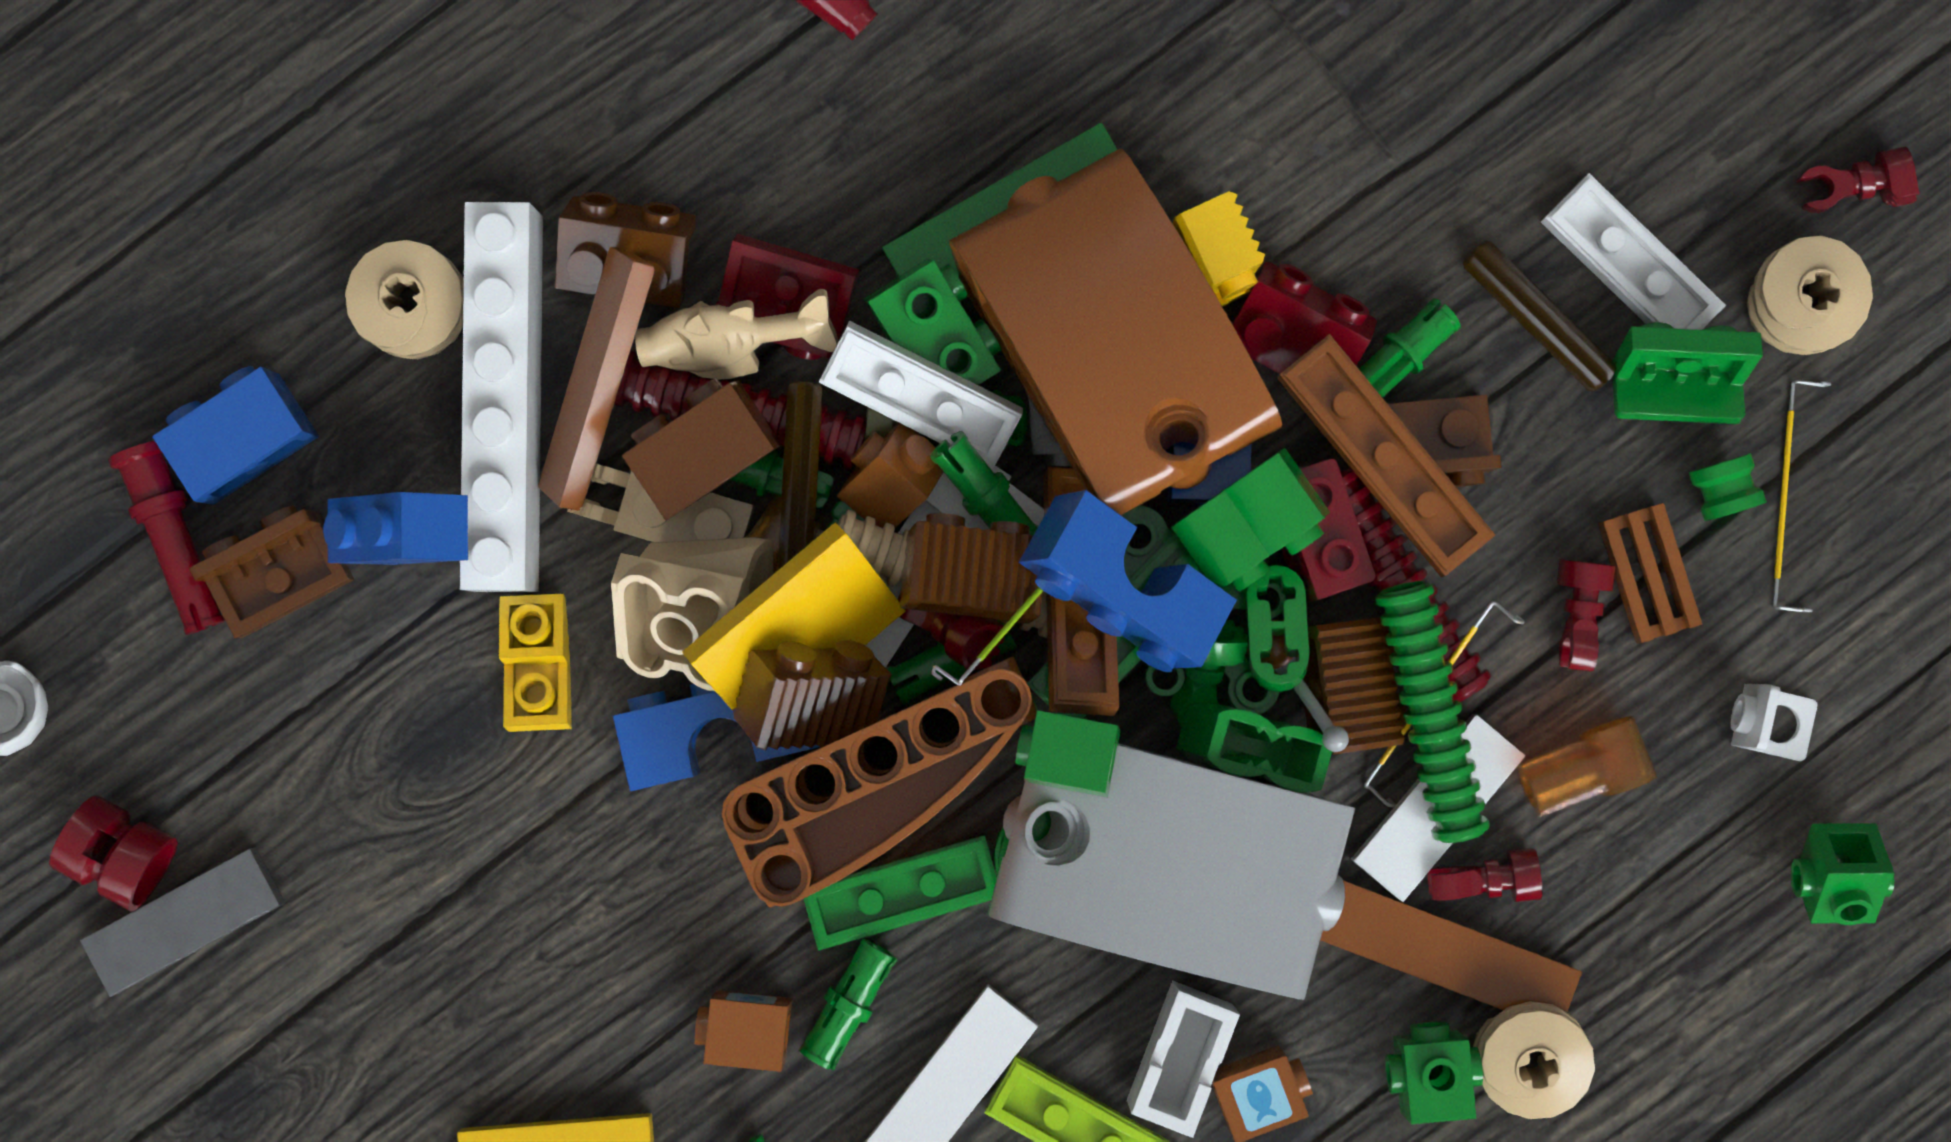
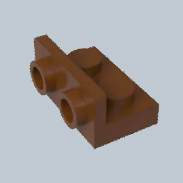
(1454, 435)

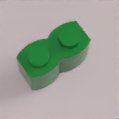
(1252, 521)
(1254, 747)

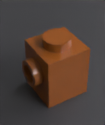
(891, 476)

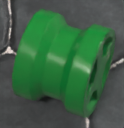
(1727, 487)

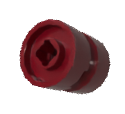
(132, 864)

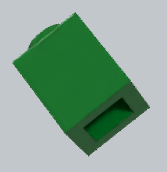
(1069, 753)

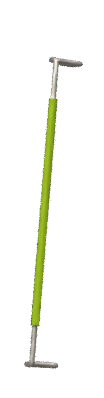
(993, 642)

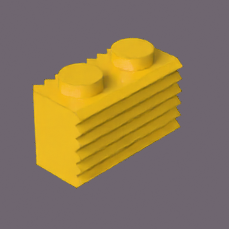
(1221, 246)

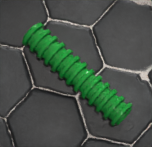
(1432, 712)

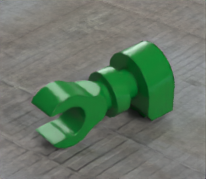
(1202, 681)

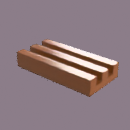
(1673, 567)

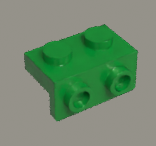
(1684, 373)

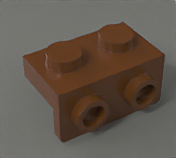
(650, 231)
(271, 570)

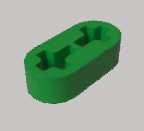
(1292, 628)

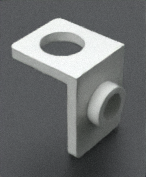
(1754, 718)

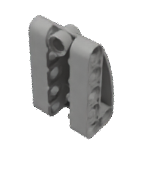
(1180, 871)

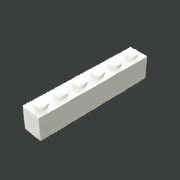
(502, 395)

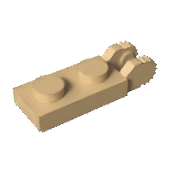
(638, 516)

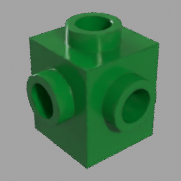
(1843, 873)
(1447, 1091)

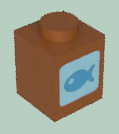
(744, 1030)
(1261, 1093)

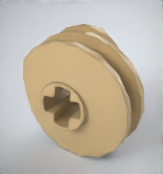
(375, 292)
(1787, 315)
(1562, 1069)

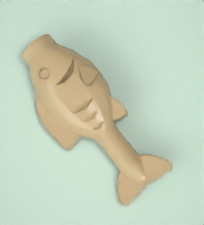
(723, 339)

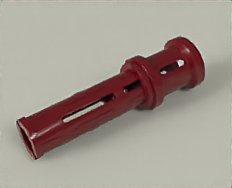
(159, 507)

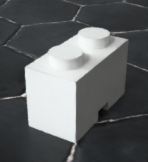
(1182, 1059)

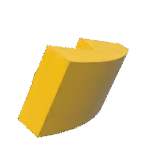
(535, 662)

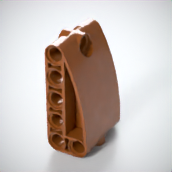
(1114, 332)
(873, 808)

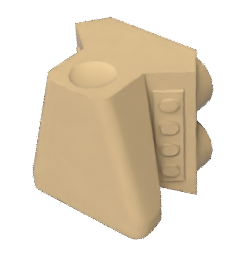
(678, 594)

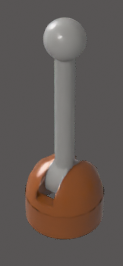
(1334, 737)

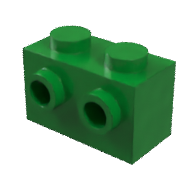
(926, 317)

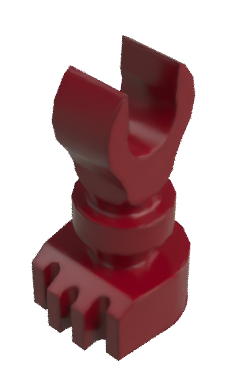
(1891, 175)
(960, 635)
(1580, 637)
(1520, 876)

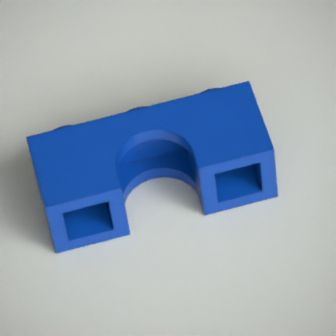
(1081, 559)
(661, 736)

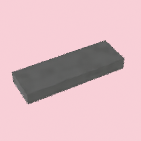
(182, 921)

